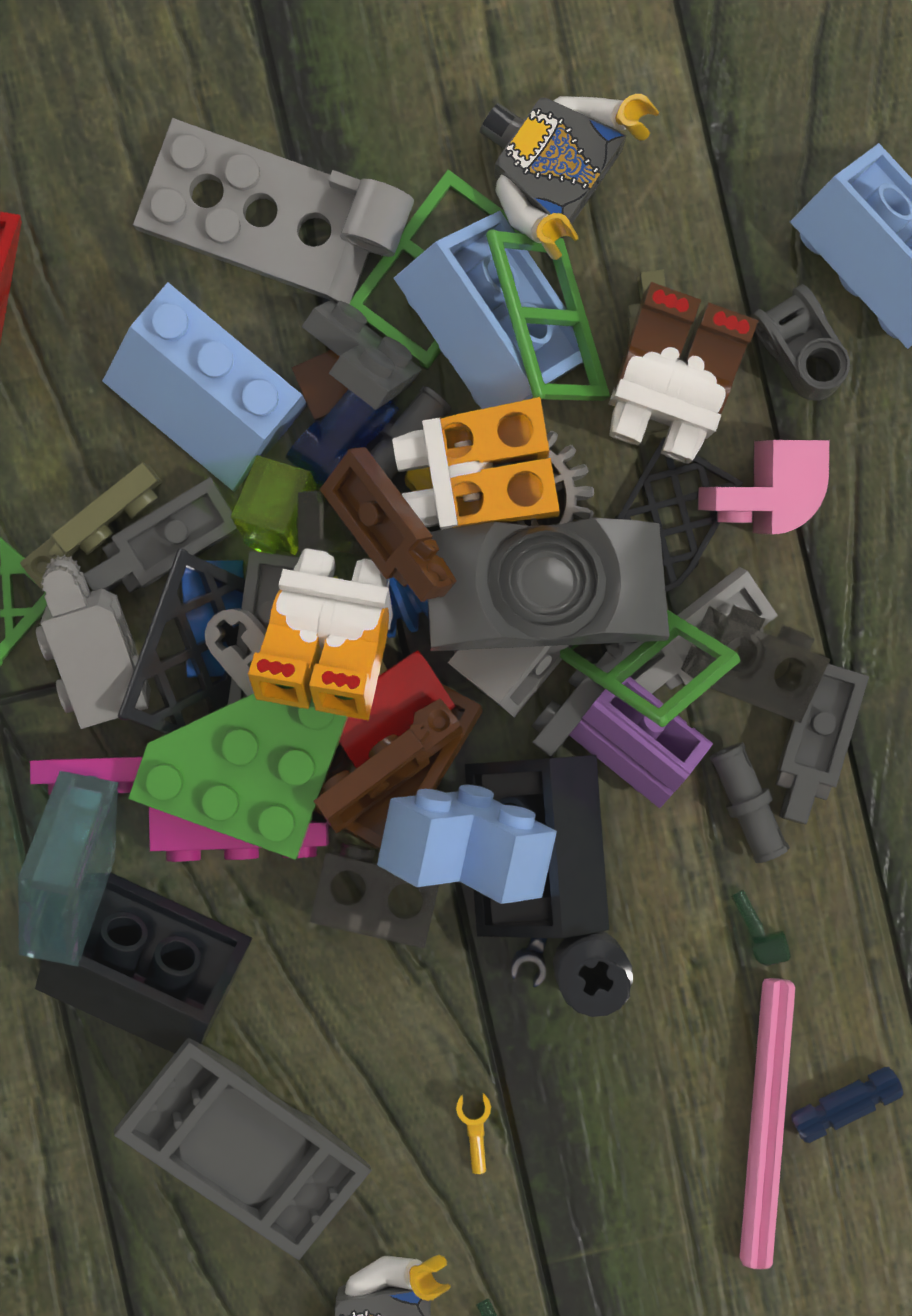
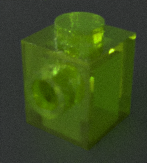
(269, 505)

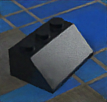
(567, 799)
(150, 967)

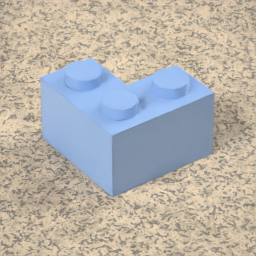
(467, 840)

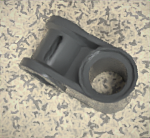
(801, 340)

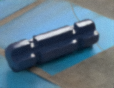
(847, 1104)

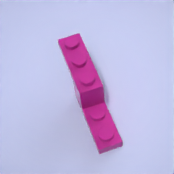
(167, 833)

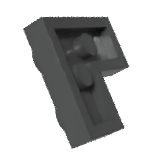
(367, 363)

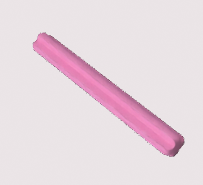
(767, 1123)

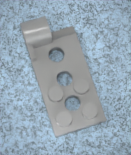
(361, 213)

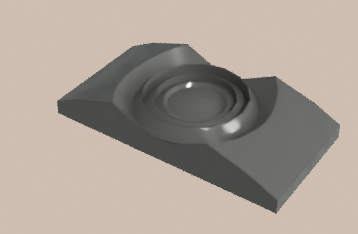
(550, 585)
(243, 1147)

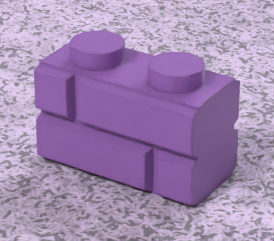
(637, 749)

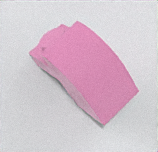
(786, 490)

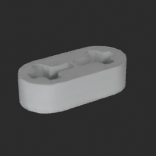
(232, 657)

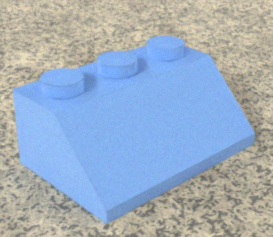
(865, 235)
(465, 311)
(202, 387)

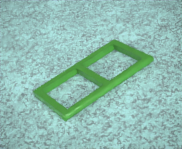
(405, 245)
(573, 316)
(612, 681)

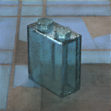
(67, 868)

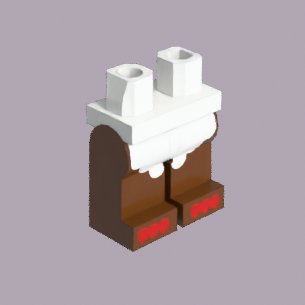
(674, 391)

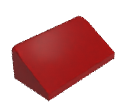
(397, 697)

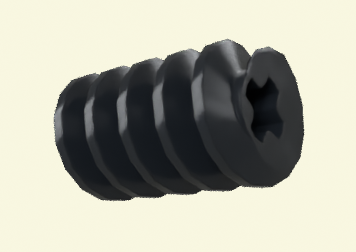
(596, 994)

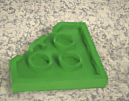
(244, 771)

